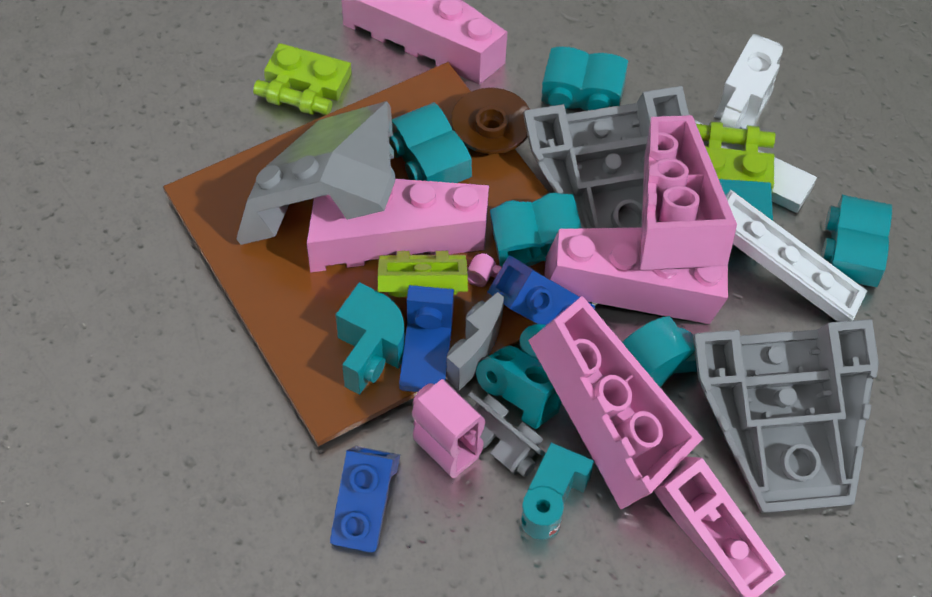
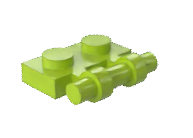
(304, 71)
(739, 164)
(436, 271)

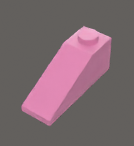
(718, 527)

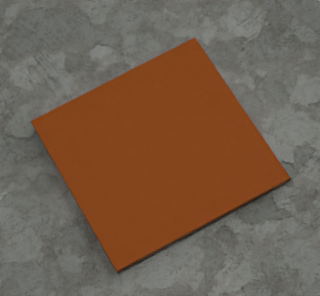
(295, 310)

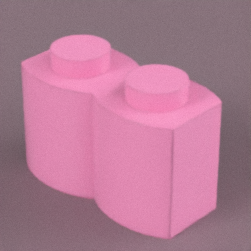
(447, 427)

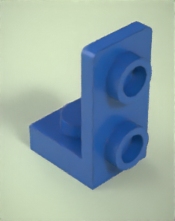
(531, 292)
(426, 337)
(363, 498)

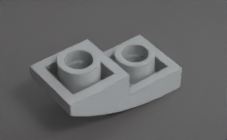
(482, 330)

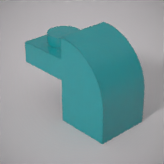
(377, 332)
(663, 349)

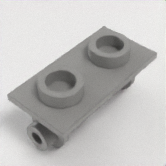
(516, 444)

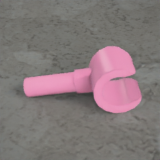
(481, 269)

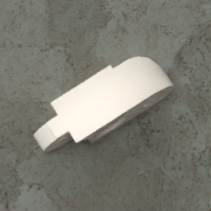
(750, 83)

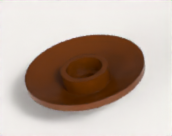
(490, 120)

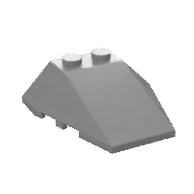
(600, 154)
(335, 157)
(793, 409)

